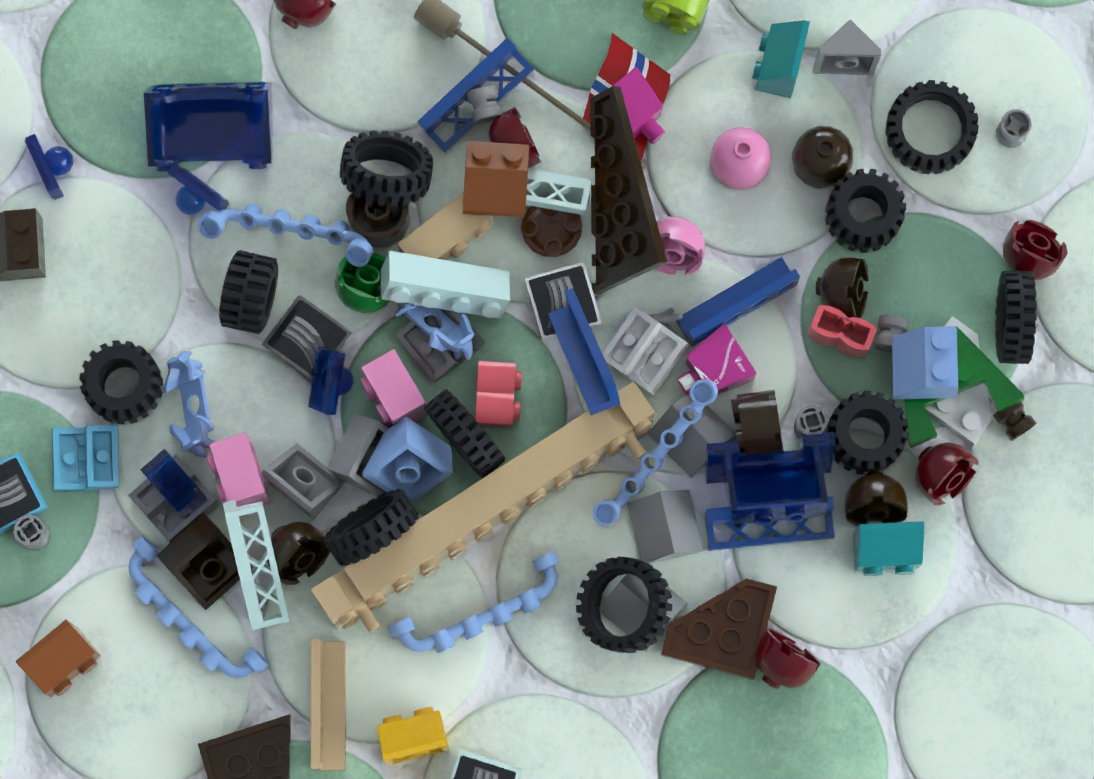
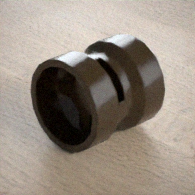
(1015, 420)

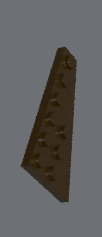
(620, 201)
(250, 752)

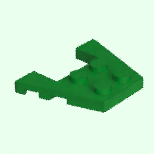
(973, 370)

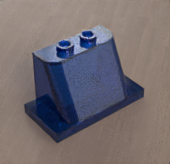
(773, 484)

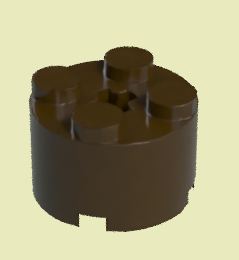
(380, 230)
(758, 422)

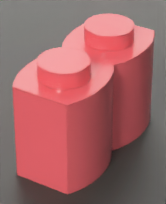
(850, 335)
(496, 394)

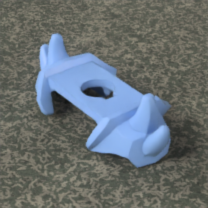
(448, 337)
(188, 377)

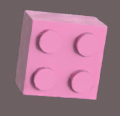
(393, 389)
(239, 471)

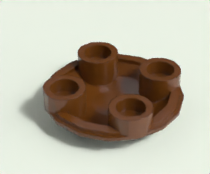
(551, 231)

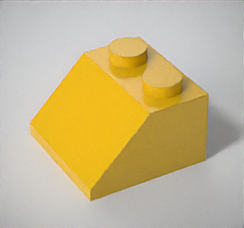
(412, 737)

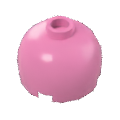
(740, 158)
(682, 245)

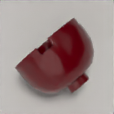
(304, 12)
(510, 130)
(1033, 249)
(944, 471)
(783, 661)

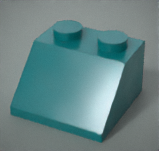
(781, 58)
(888, 547)

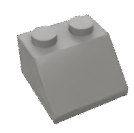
(355, 451)

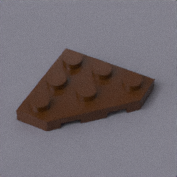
(723, 630)

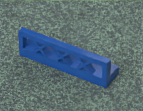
(475, 79)
(738, 301)
(584, 356)
(722, 516)

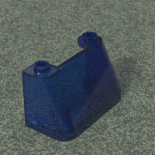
(209, 123)

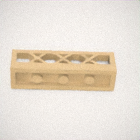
(328, 705)

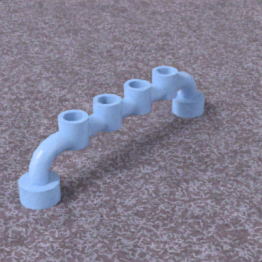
(357, 253)
(702, 393)
(472, 626)
(190, 634)

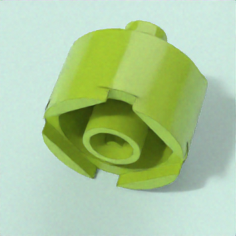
(679, 14)

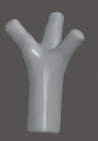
(666, 317)

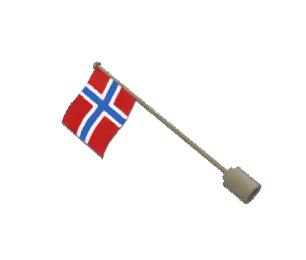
(619, 62)

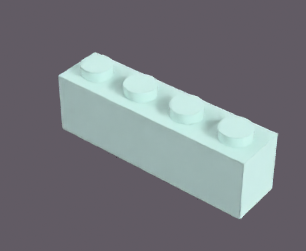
(445, 285)

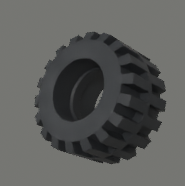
(865, 186)
(248, 292)
(106, 362)
(885, 415)

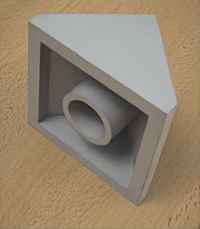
(848, 53)
(692, 451)
(303, 480)
(665, 526)
(629, 605)

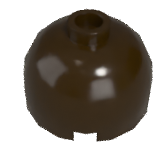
(822, 156)
(844, 286)
(875, 499)
(298, 550)

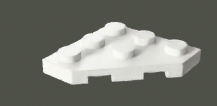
(971, 410)

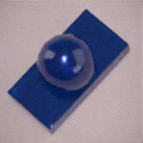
(53, 163)
(195, 192)
(329, 380)
(171, 480)

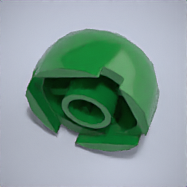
(361, 286)

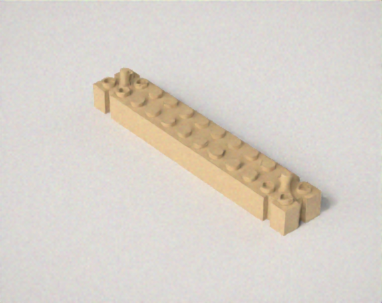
(484, 505)

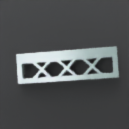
(570, 191)
(244, 568)

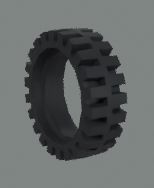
(948, 96)
(382, 187)
(1015, 317)
(464, 433)
(371, 527)
(592, 597)

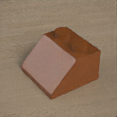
(495, 179)
(59, 659)

